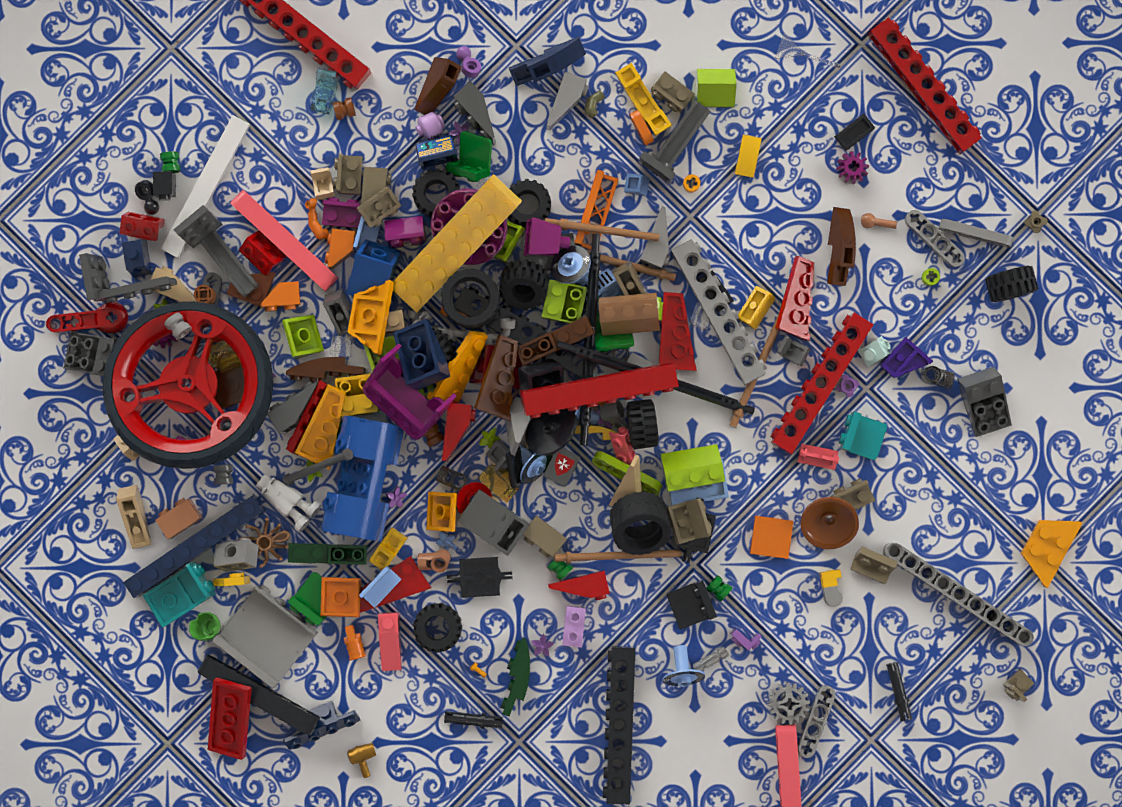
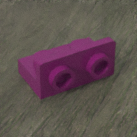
(341, 213)

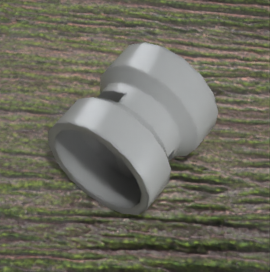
(177, 326)

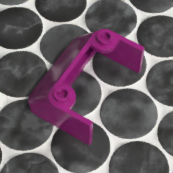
(402, 403)

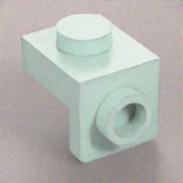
(875, 351)

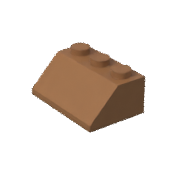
(629, 314)

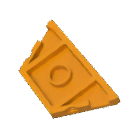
(370, 315)
(1049, 546)

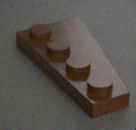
(496, 389)

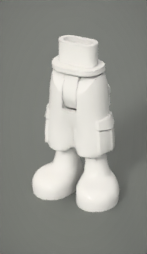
(285, 499)

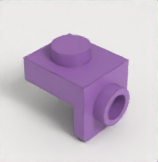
(739, 639)

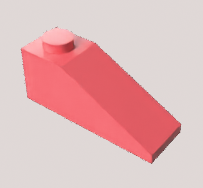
(390, 640)

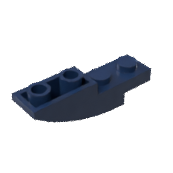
(549, 63)

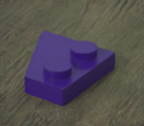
(904, 359)

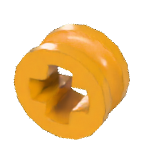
(694, 188)

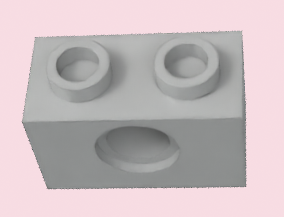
(236, 555)

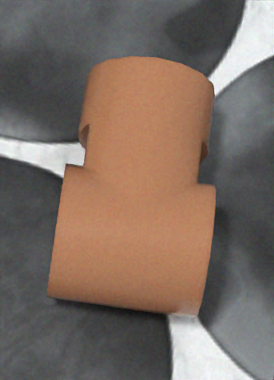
(424, 560)

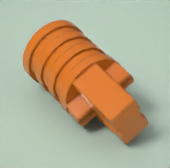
(354, 643)

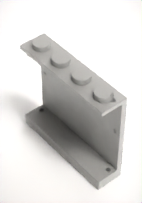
(266, 636)

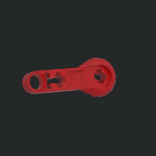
(93, 319)

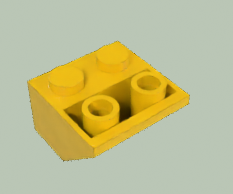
(355, 400)

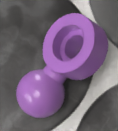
(470, 66)

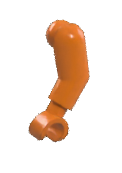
(314, 225)

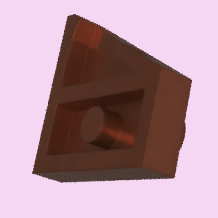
(260, 293)

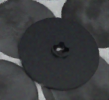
(551, 432)

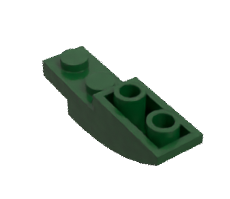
(327, 553)
(520, 669)

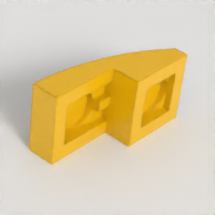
(748, 155)
(388, 549)

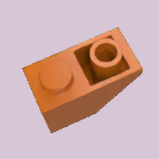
(341, 247)
(283, 295)

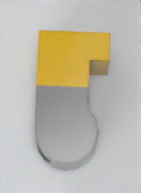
(830, 587)

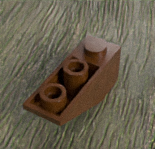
(437, 85)

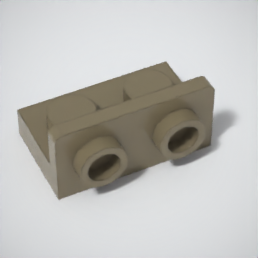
(672, 92)
(348, 174)
(379, 207)
(857, 495)
(873, 565)

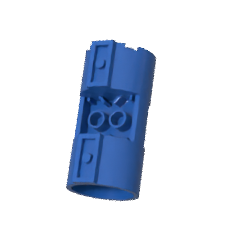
(357, 505)

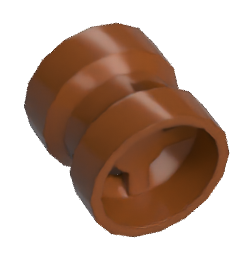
(344, 108)
(208, 294)
(433, 436)

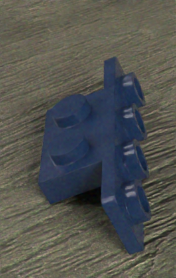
(328, 724)

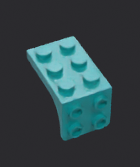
(180, 594)

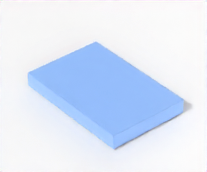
(706, 492)

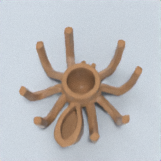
(266, 542)

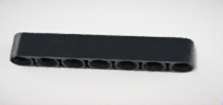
(262, 696)

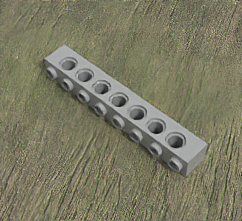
(681, 255)

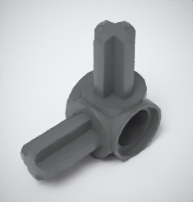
(613, 414)

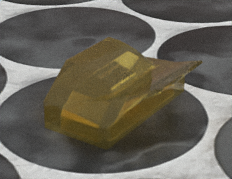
(223, 357)
(498, 482)

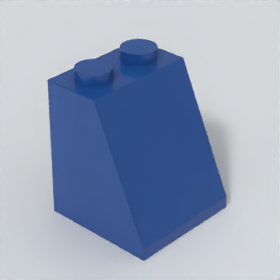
(372, 266)

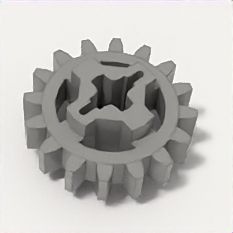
(790, 716)

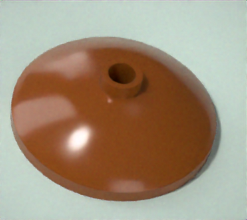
(833, 531)

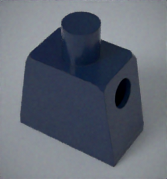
(137, 256)

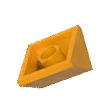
(441, 511)

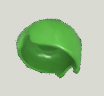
(205, 626)

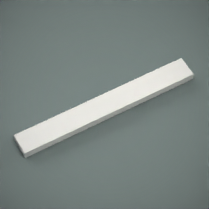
(208, 180)

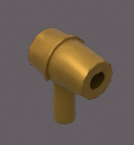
(359, 756)

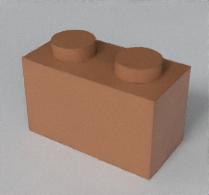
(178, 518)

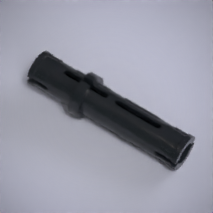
(899, 692)
(473, 719)

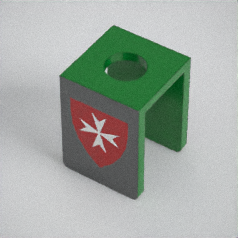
(562, 467)

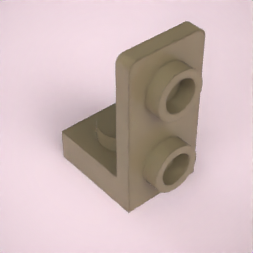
(1018, 685)

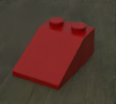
(457, 424)

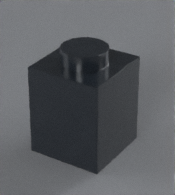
(164, 185)

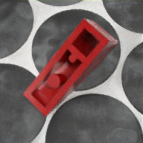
(588, 585)

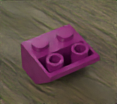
(405, 231)

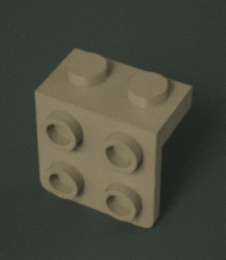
(689, 521)

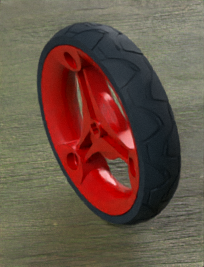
(176, 395)

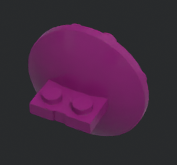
(449, 207)

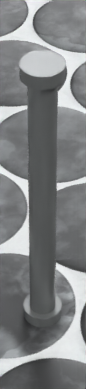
(346, 455)

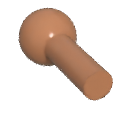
(868, 221)

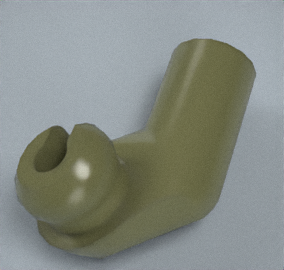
(591, 102)

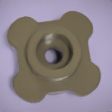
(1030, 222)

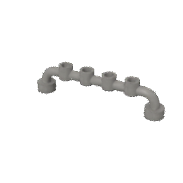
(505, 323)

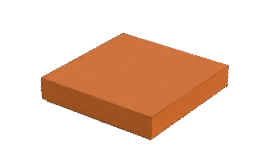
(771, 537)
(340, 597)

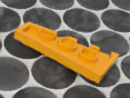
(461, 367)
(321, 434)

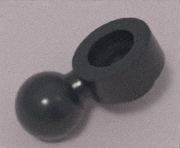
(150, 206)

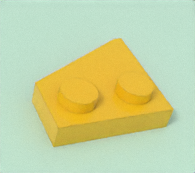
(233, 579)

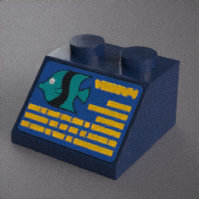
(436, 151)

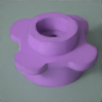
(853, 384)

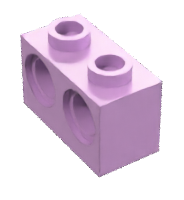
(574, 626)

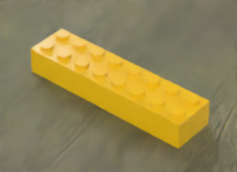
(455, 243)

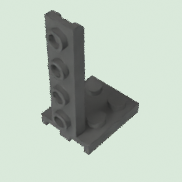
(662, 162)
(202, 228)
(98, 285)

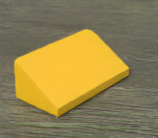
(756, 307)

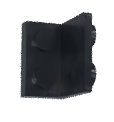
(691, 604)

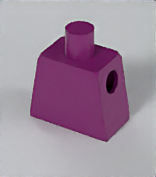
(543, 238)

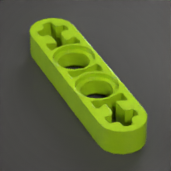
(618, 469)

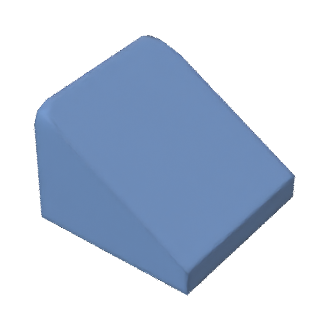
(637, 184)

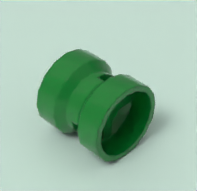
(170, 161)
(560, 568)
(719, 588)

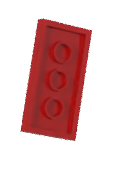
(229, 718)

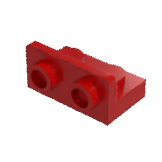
(141, 226)
(261, 252)

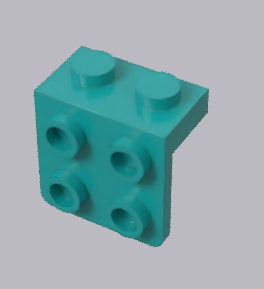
(862, 436)

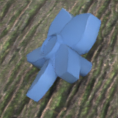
(446, 541)

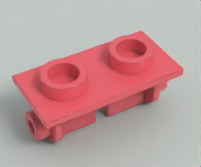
(622, 446)
(818, 456)

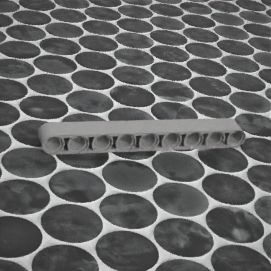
(966, 598)

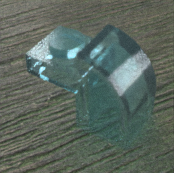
(324, 91)

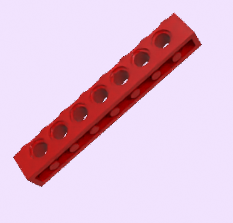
(359, 72)
(914, 83)
(861, 328)

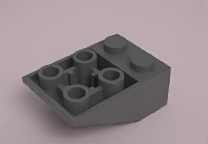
(472, 104)
(88, 353)
(985, 401)
(288, 414)
(493, 522)

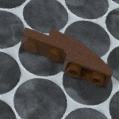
(843, 244)
(547, 343)
(318, 368)

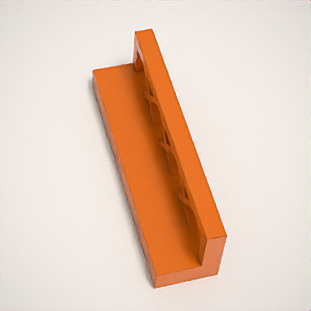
(593, 196)

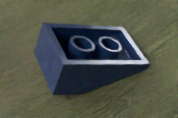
(421, 355)

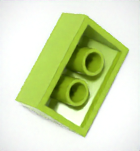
(692, 467)

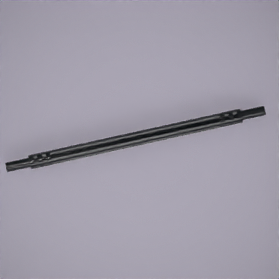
(591, 312)
(684, 387)

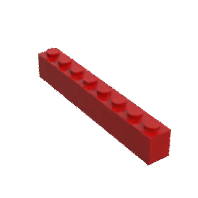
(599, 389)

